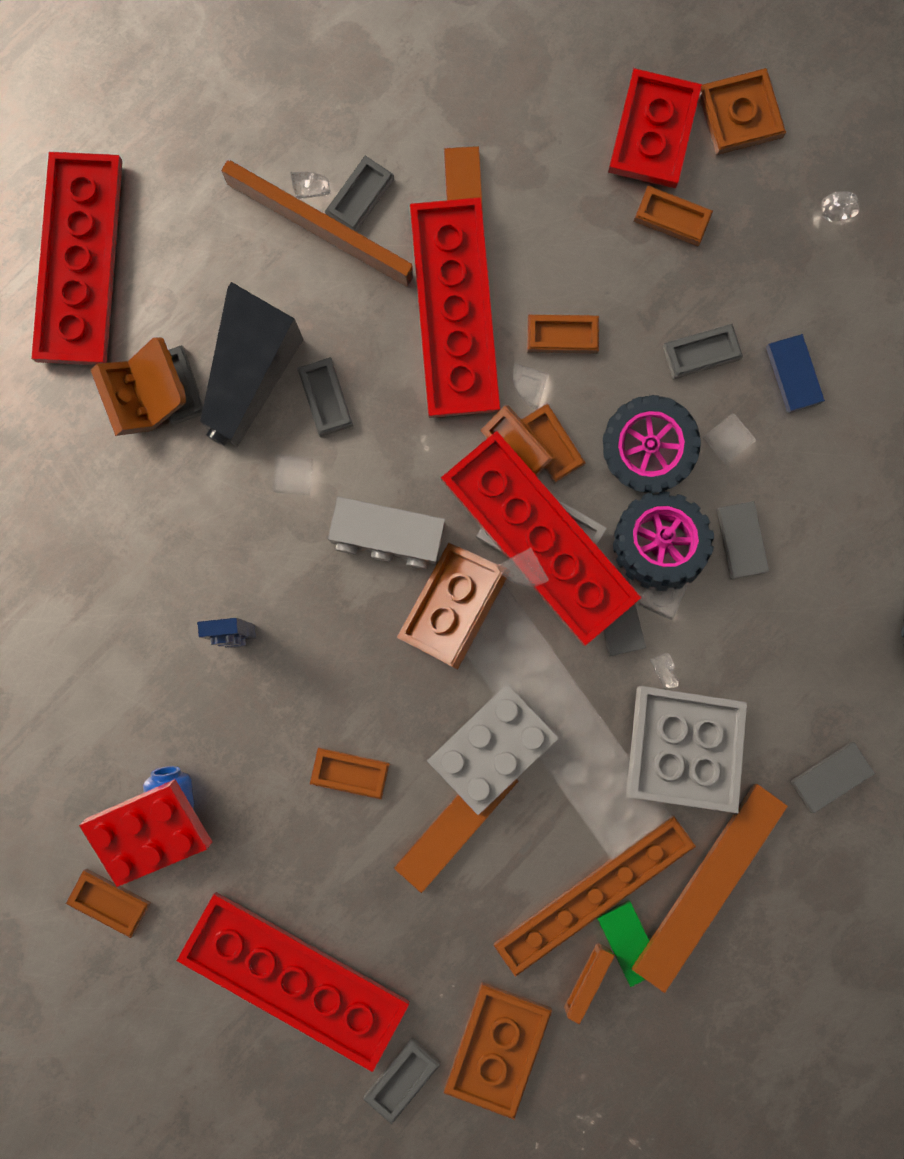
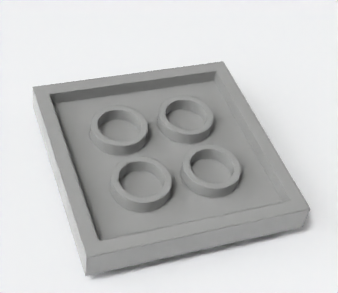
(686, 750)

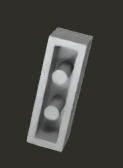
(386, 532)

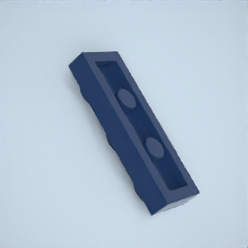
(227, 632)

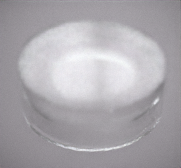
(840, 206)

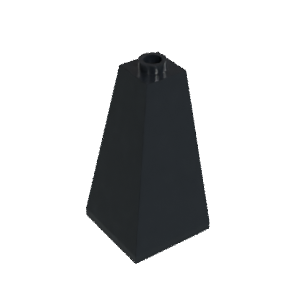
(247, 362)

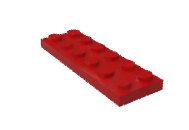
(77, 258)
(454, 307)
(523, 515)
(293, 981)

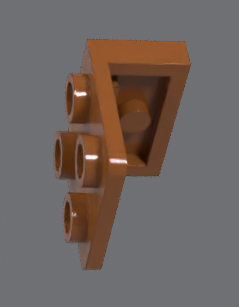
(141, 390)

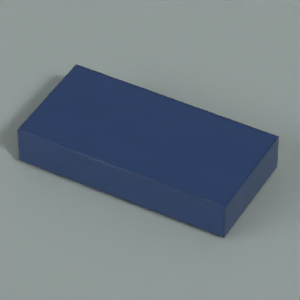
(795, 373)

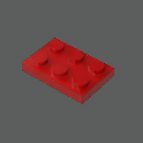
(654, 128)
(146, 833)

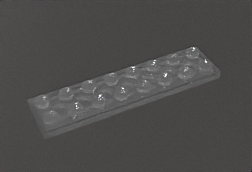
(586, 755)

